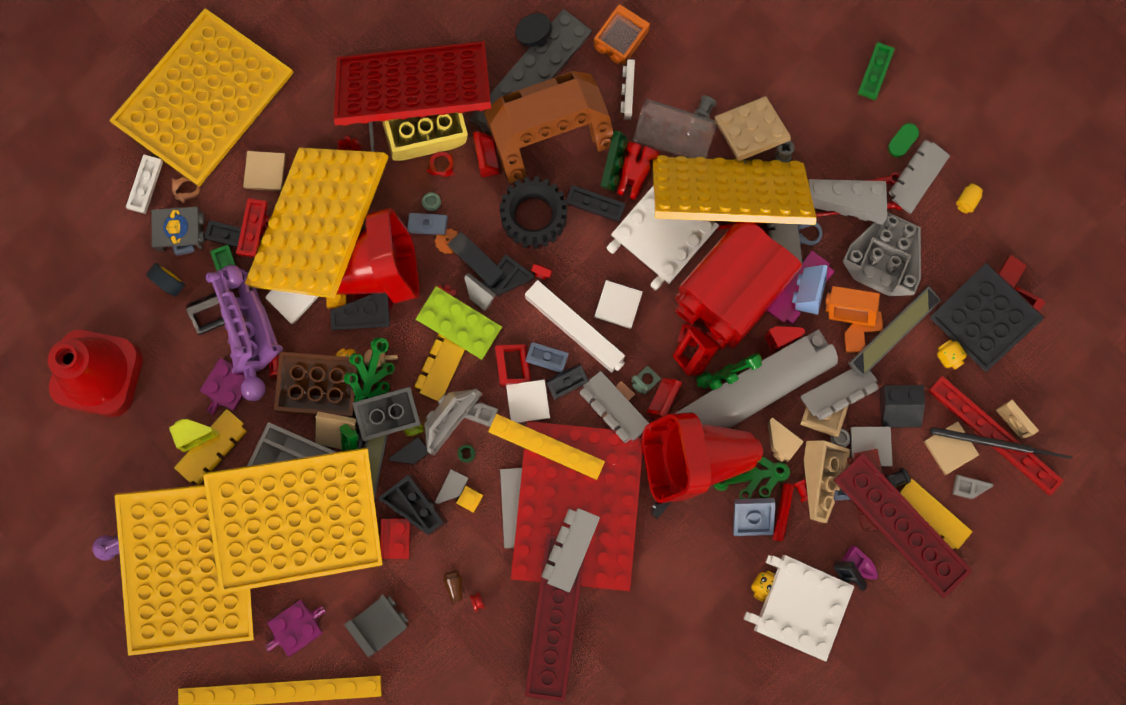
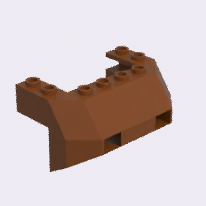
(546, 112)

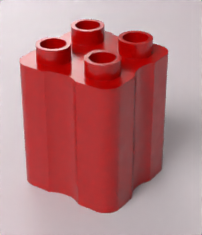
(736, 283)

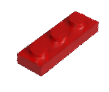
(252, 227)

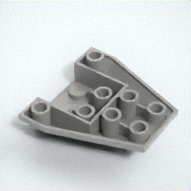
(887, 257)

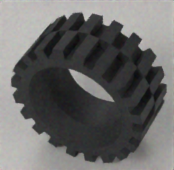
(533, 190)

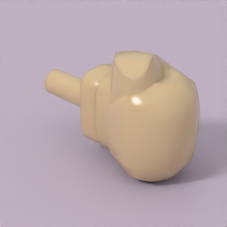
(382, 359)

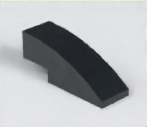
(475, 259)

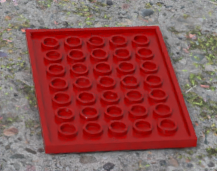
(411, 83)
(552, 489)

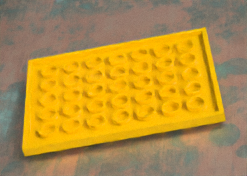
(201, 97)
(732, 190)
(317, 221)
(292, 519)
(173, 574)

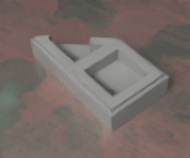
(478, 292)
(482, 414)
(452, 487)
(969, 487)

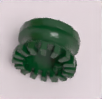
(472, 452)

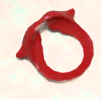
(448, 171)

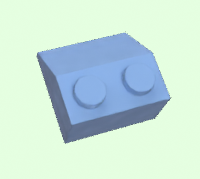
(811, 289)

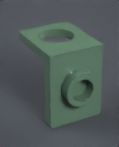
(638, 384)

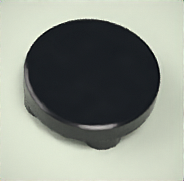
(534, 30)

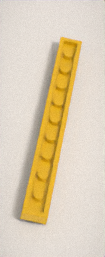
(282, 691)

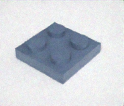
(753, 517)

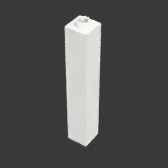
(575, 327)

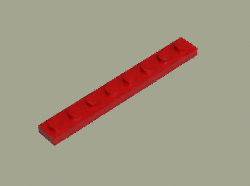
(987, 427)

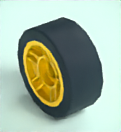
(165, 279)

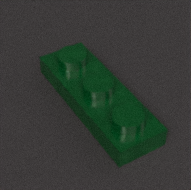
(614, 161)

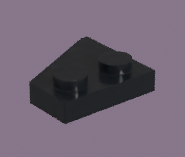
(513, 276)

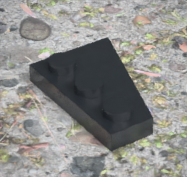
(363, 313)

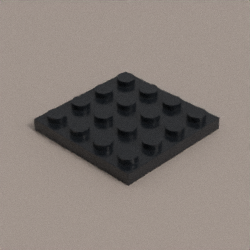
(987, 317)

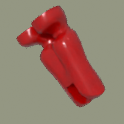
(635, 172)

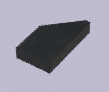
(411, 453)
(848, 572)

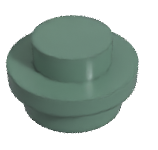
(431, 201)

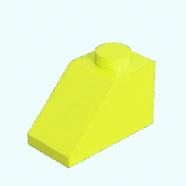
(190, 434)

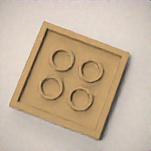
(752, 128)

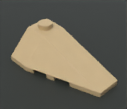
(822, 465)

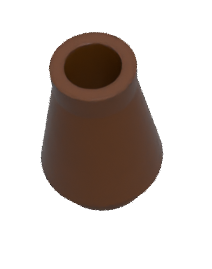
(453, 584)

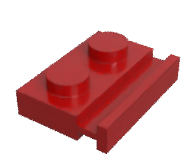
(395, 539)

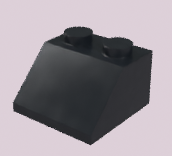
(902, 406)

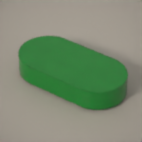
(903, 140)

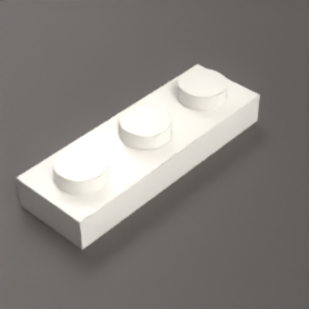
(627, 89)
(144, 184)

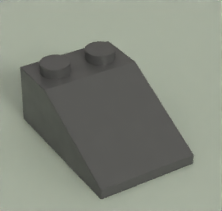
(386, 413)

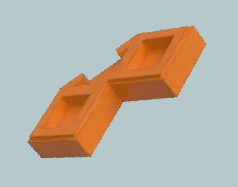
(854, 335)

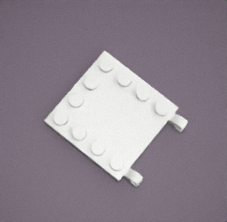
(661, 243)
(802, 607)

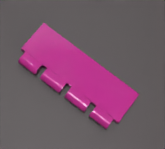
(783, 306)

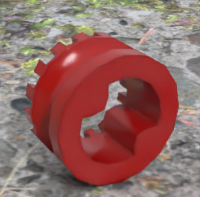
(477, 601)

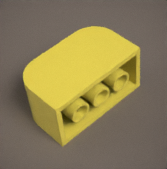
(424, 135)

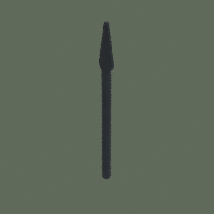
(992, 442)

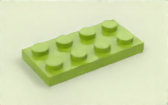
(458, 323)

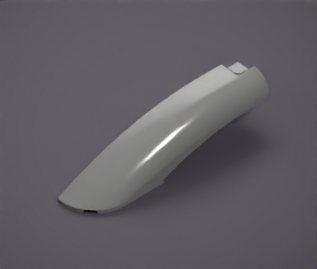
(766, 384)

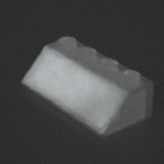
(674, 130)

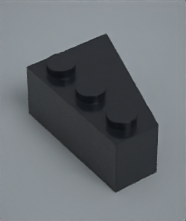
(414, 504)

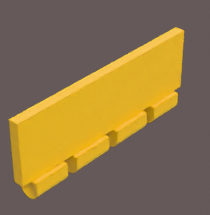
(439, 369)
(205, 455)
(936, 515)

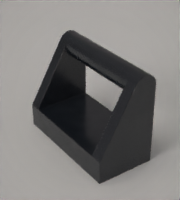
(202, 304)

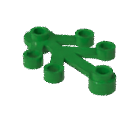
(728, 372)
(369, 376)
(756, 476)

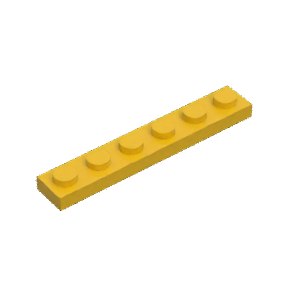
(546, 446)

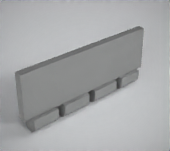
(919, 175)
(787, 236)
(836, 391)
(619, 409)
(510, 499)
(574, 547)

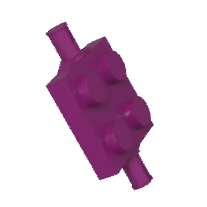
(223, 386)
(295, 628)

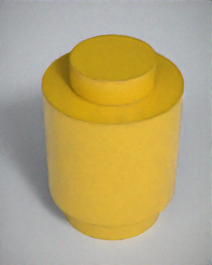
(969, 198)

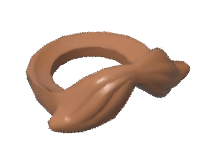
(185, 196)

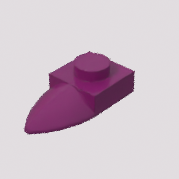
(862, 562)

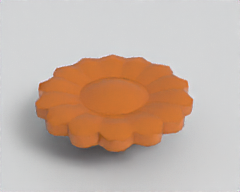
(442, 241)

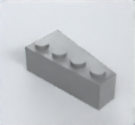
(851, 197)

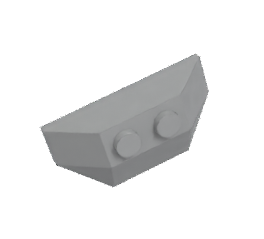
(448, 416)

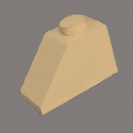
(782, 441)

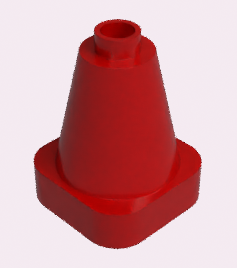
(383, 260)
(99, 377)
(692, 456)

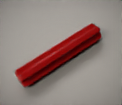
(783, 512)

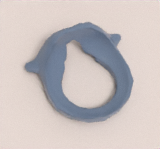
(803, 240)

